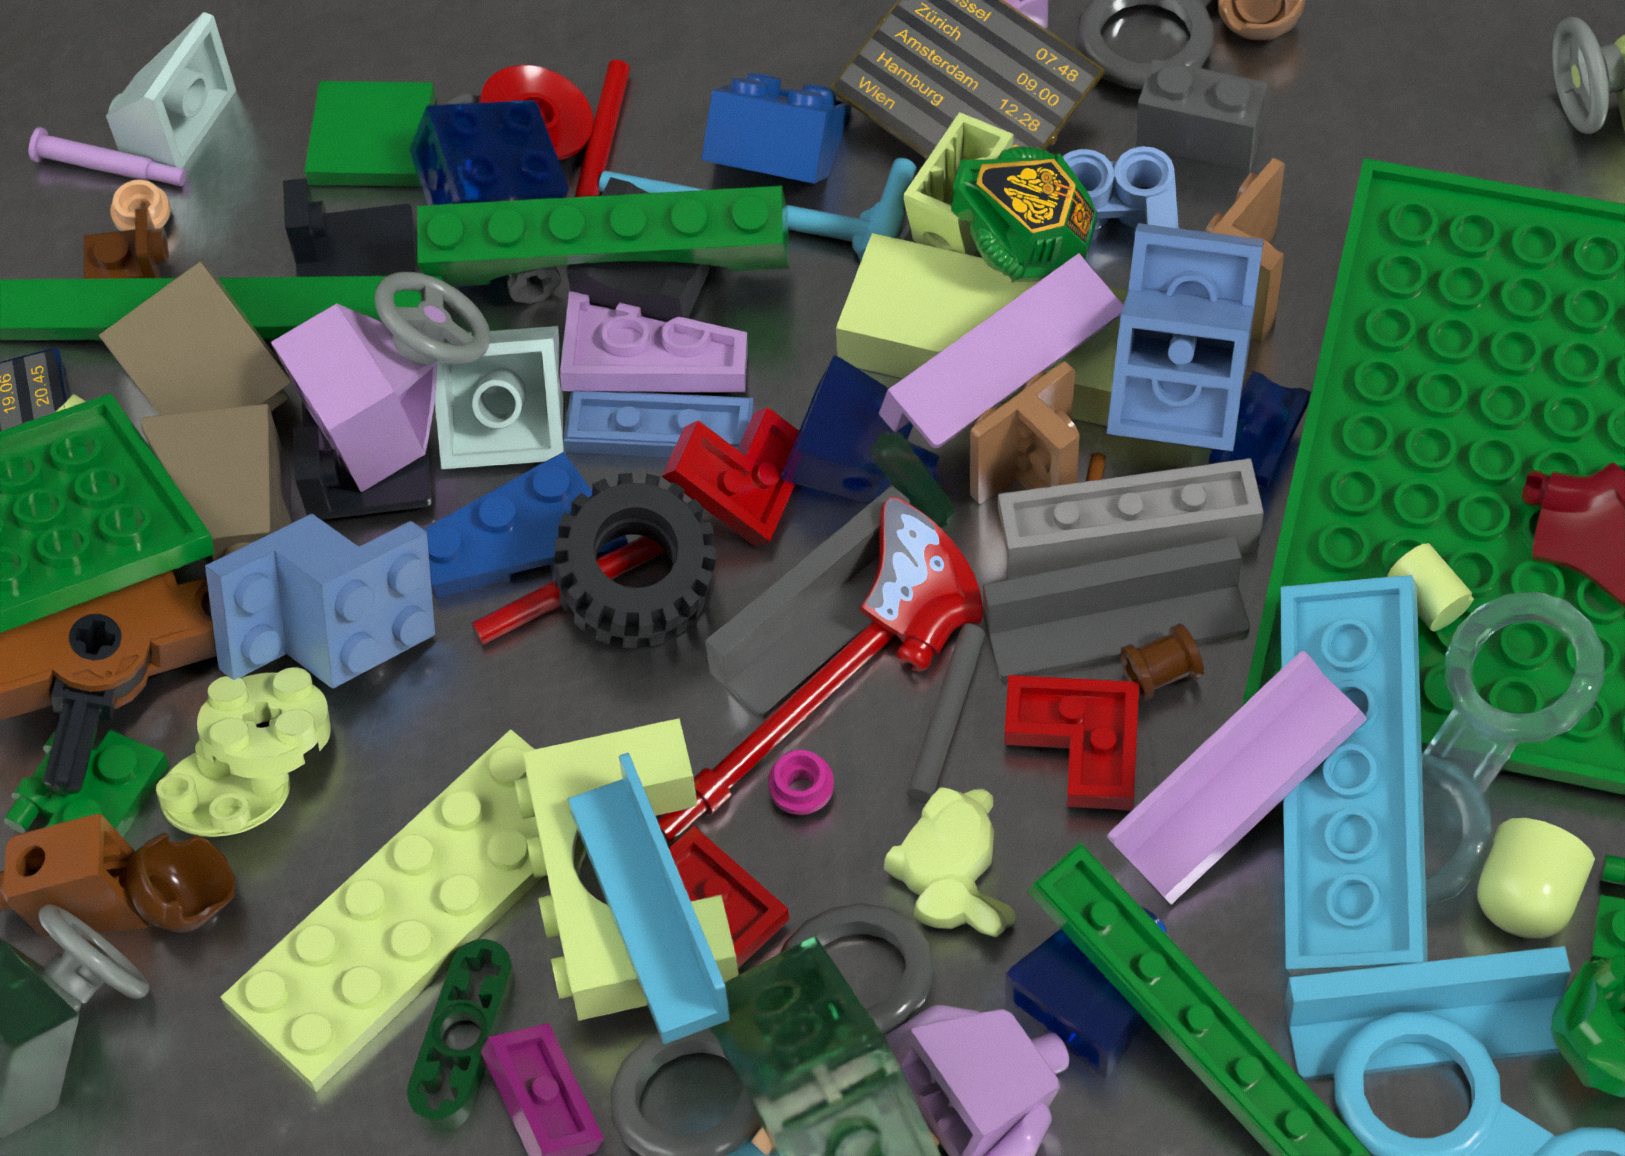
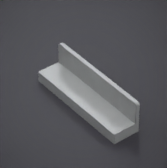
(1129, 516)

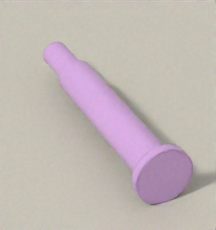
(101, 159)

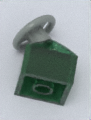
(43, 1011)

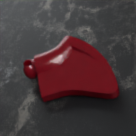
(1582, 524)

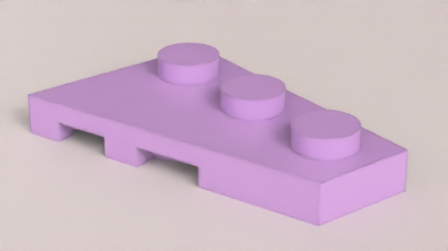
(641, 354)

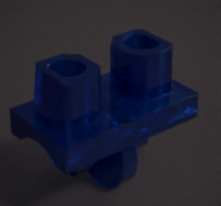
(1264, 425)

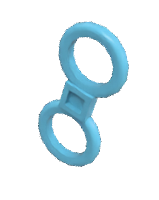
(1490, 1126)

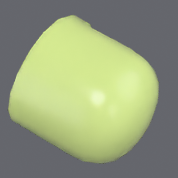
(1533, 878)

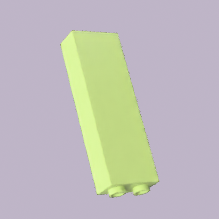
(923, 298)

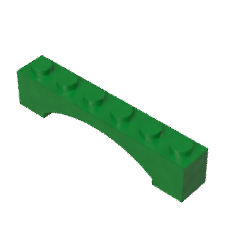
(709, 227)

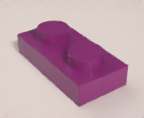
(541, 1093)

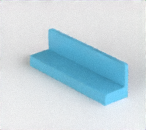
(650, 906)
(1495, 997)

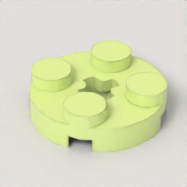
(285, 700)

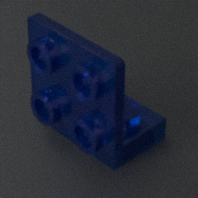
(486, 154)

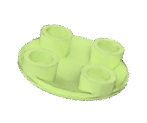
(215, 803)

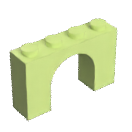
(594, 957)

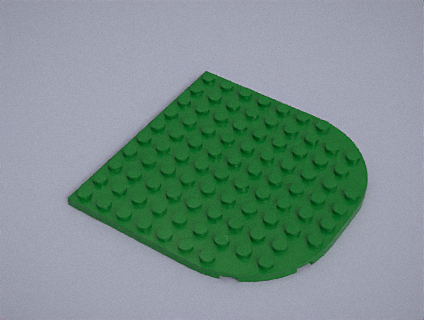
(1454, 360)

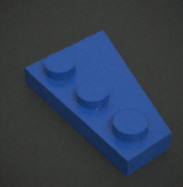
(505, 529)

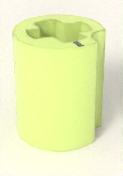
(1439, 590)

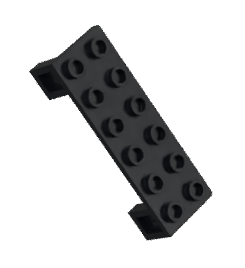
(349, 244)

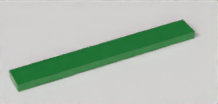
(90, 306)

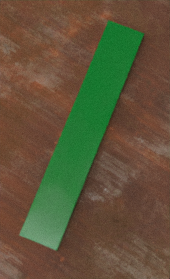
(1189, 1011)

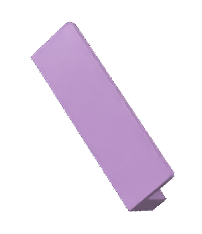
(1002, 353)
(1236, 777)

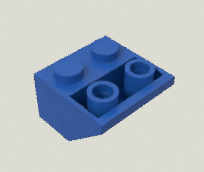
(775, 128)

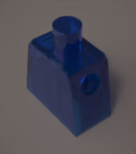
(837, 436)
(1072, 998)

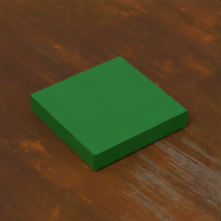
(366, 132)

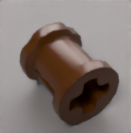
(1162, 661)

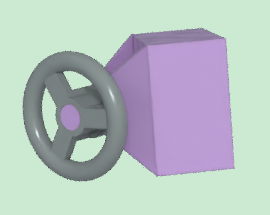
(377, 380)

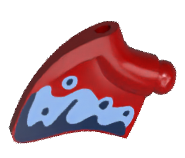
(920, 584)

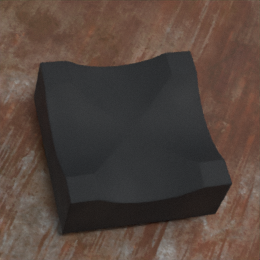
(657, 287)

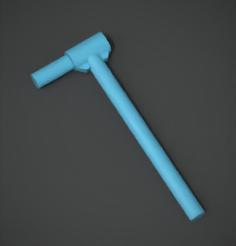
(882, 219)

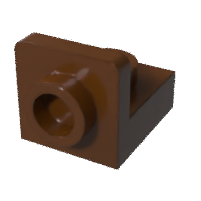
(127, 252)

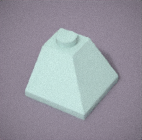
(174, 97)

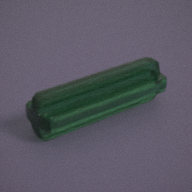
(911, 477)

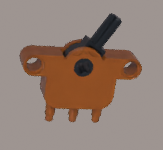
(139, 634)

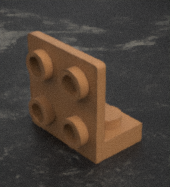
(1256, 217)

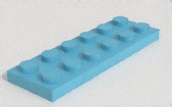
(1359, 815)

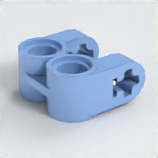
(1116, 184)

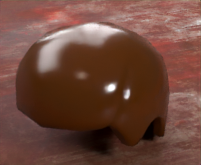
(179, 882)

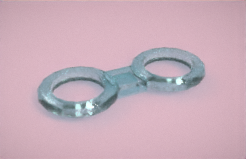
(1481, 738)

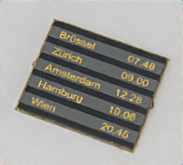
(968, 59)

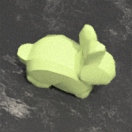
(945, 859)

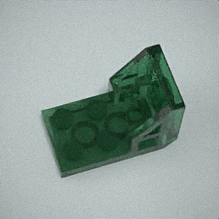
(817, 1062)

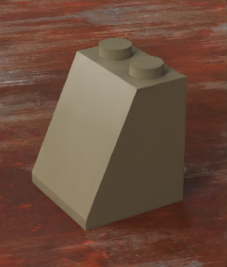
(196, 349)
(227, 470)

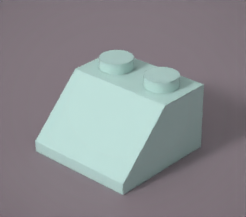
(504, 403)

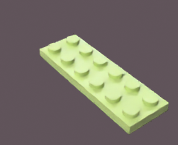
(393, 922)

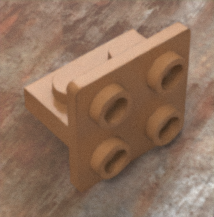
(1027, 438)

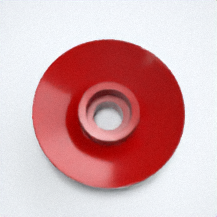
(560, 102)

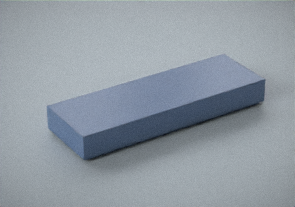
(648, 421)

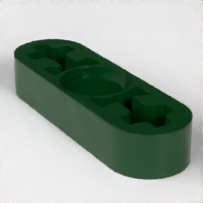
(429, 1074)

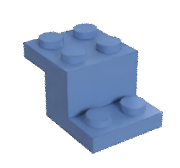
(1184, 337)
(321, 600)

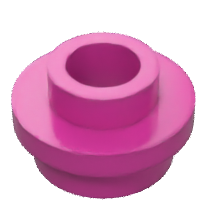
(800, 766)

